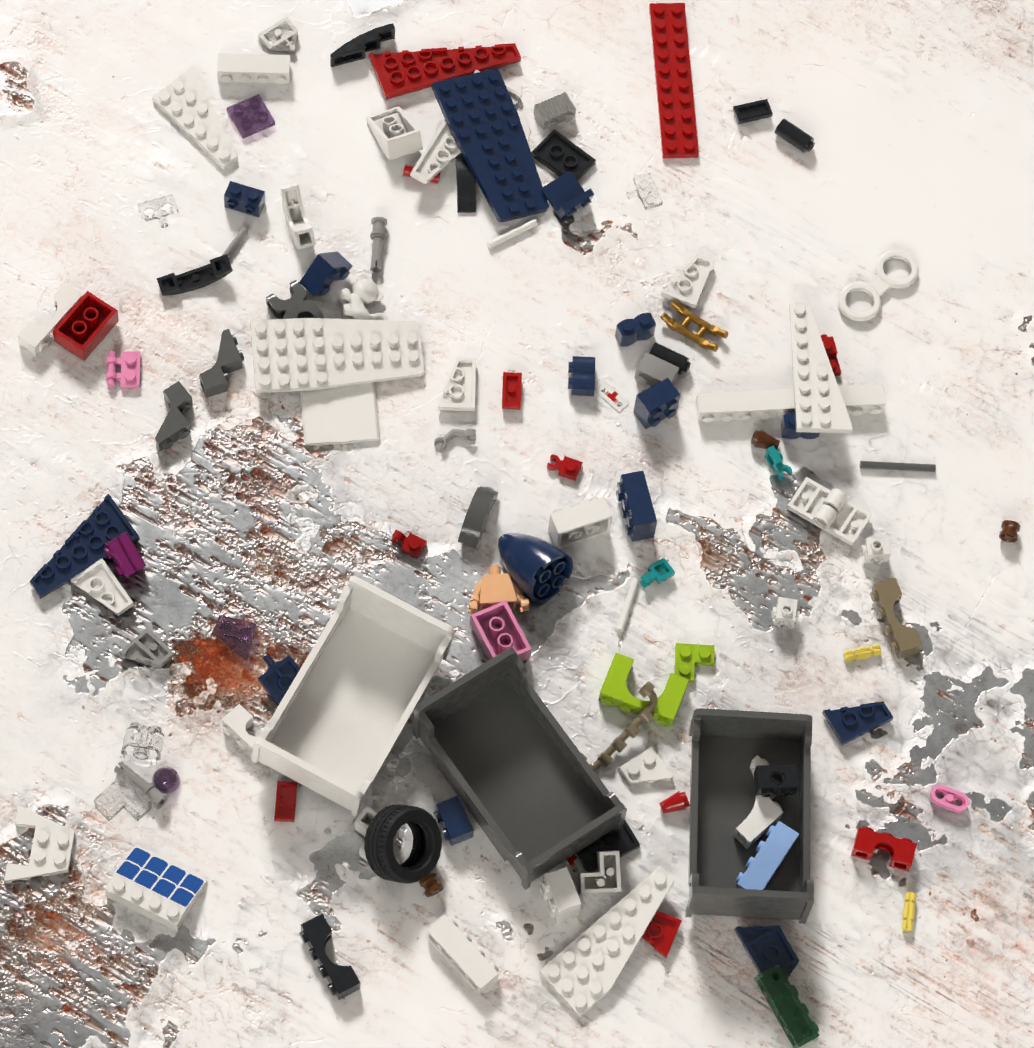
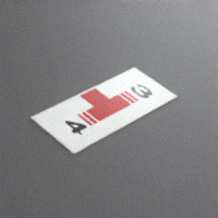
(612, 396)
(574, 865)

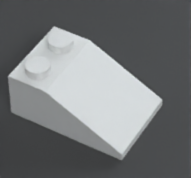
(395, 133)

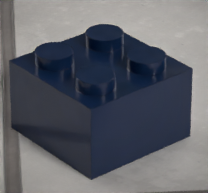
(657, 403)

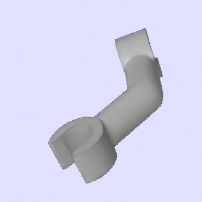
(468, 434)

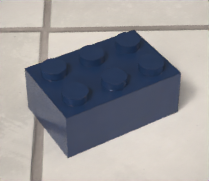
(636, 506)

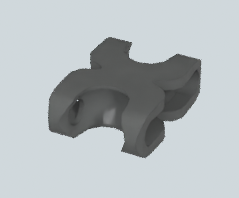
(295, 306)

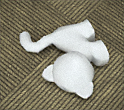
(363, 293)

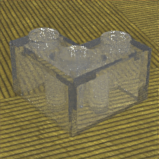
(121, 795)

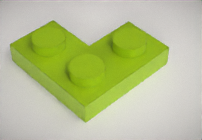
(690, 655)

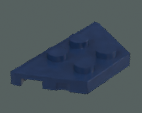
(767, 947)

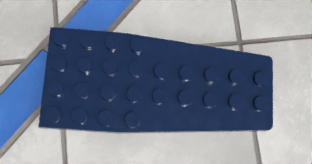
(492, 142)

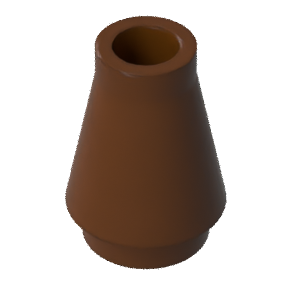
(763, 440)

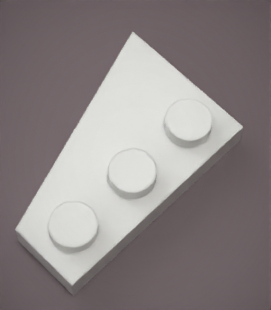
(690, 283)
(461, 386)

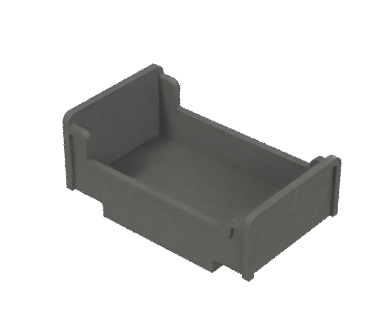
(516, 767)
(724, 797)

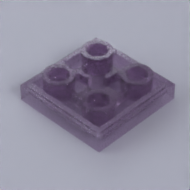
(250, 116)

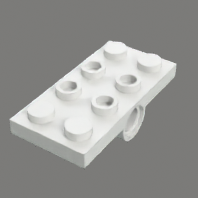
(829, 511)

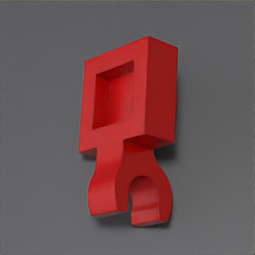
(410, 545)

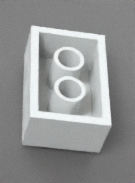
(580, 522)

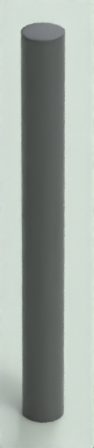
(897, 466)

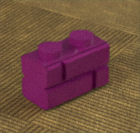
(124, 555)

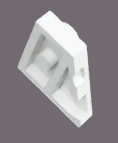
(645, 768)

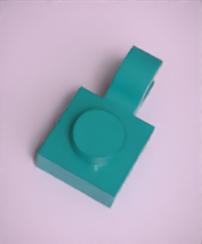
(775, 460)
(658, 571)

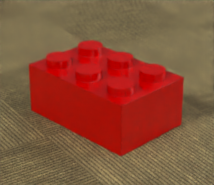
(85, 325)

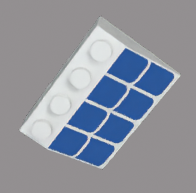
(155, 888)

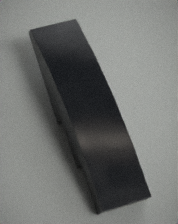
(356, 48)

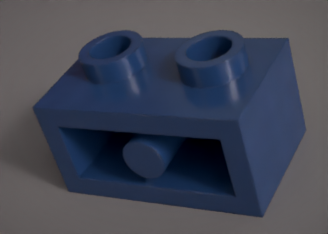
(244, 199)
(453, 820)

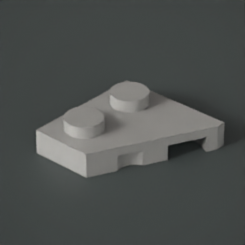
(148, 650)

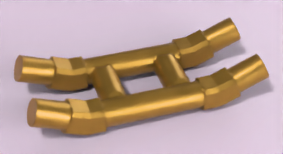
(690, 317)

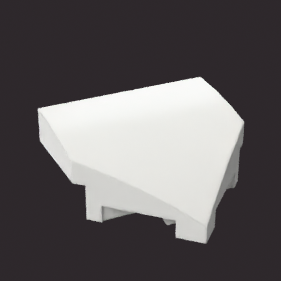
(280, 36)

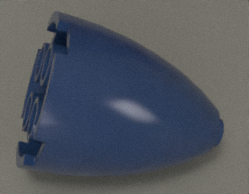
(534, 565)

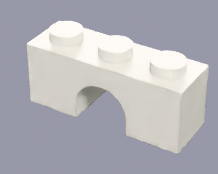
(236, 724)

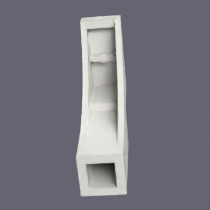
(762, 815)

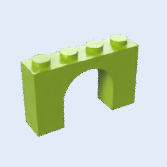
(616, 693)

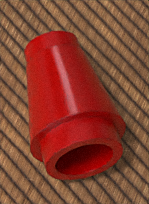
(675, 803)

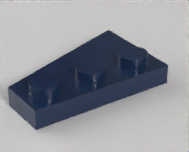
(857, 721)

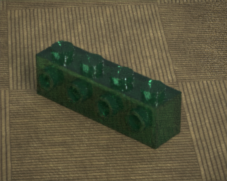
(786, 1006)

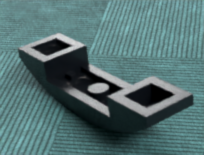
(465, 186)
(195, 278)

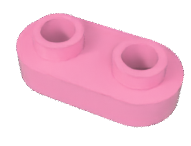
(949, 798)

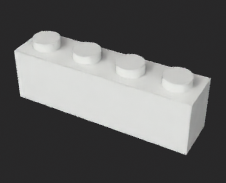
(253, 68)
(462, 953)

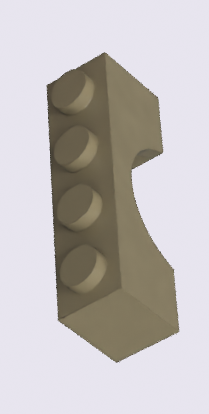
(903, 639)

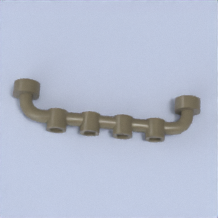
(631, 730)

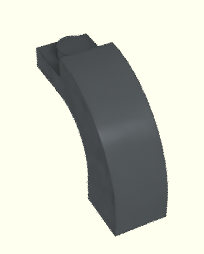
(477, 515)

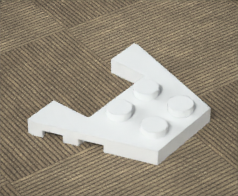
(49, 851)

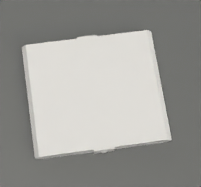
(340, 415)

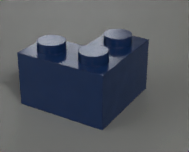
(323, 271)

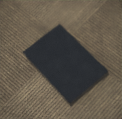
(562, 156)
(620, 840)

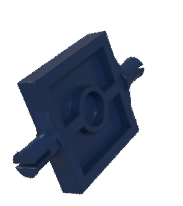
(278, 677)

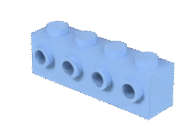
(768, 858)

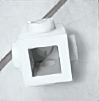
(876, 550)
(785, 613)

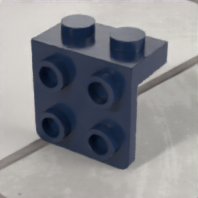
(567, 195)

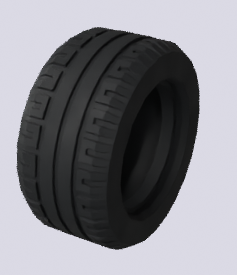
(380, 840)

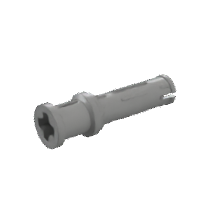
(378, 236)
(156, 796)

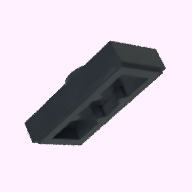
(752, 111)

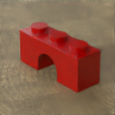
(900, 850)

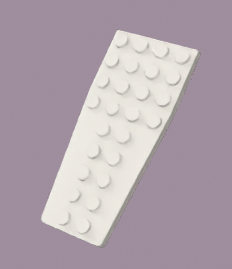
(333, 353)

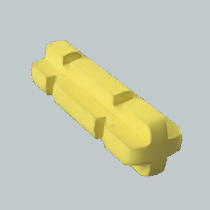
(862, 653)
(908, 911)

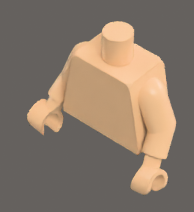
(496, 589)

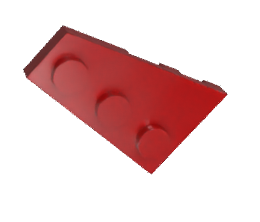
(662, 932)

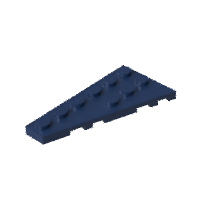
(83, 547)

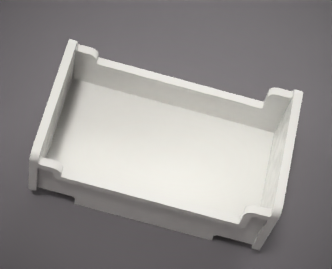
(354, 694)

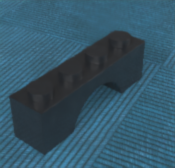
(341, 978)

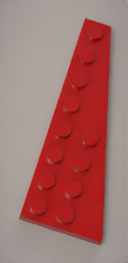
(417, 70)

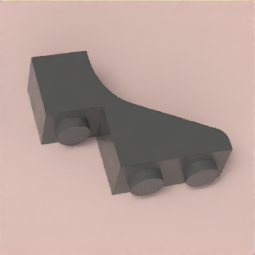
(229, 359)
(175, 424)

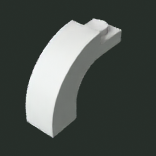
(295, 216)

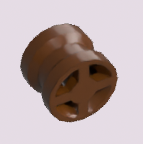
(1009, 531)
(431, 885)

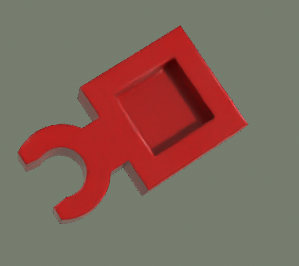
(567, 467)

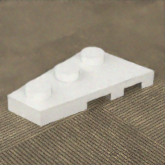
(104, 587)

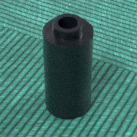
(794, 136)
(671, 357)

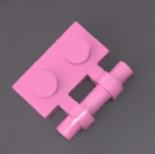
(130, 369)

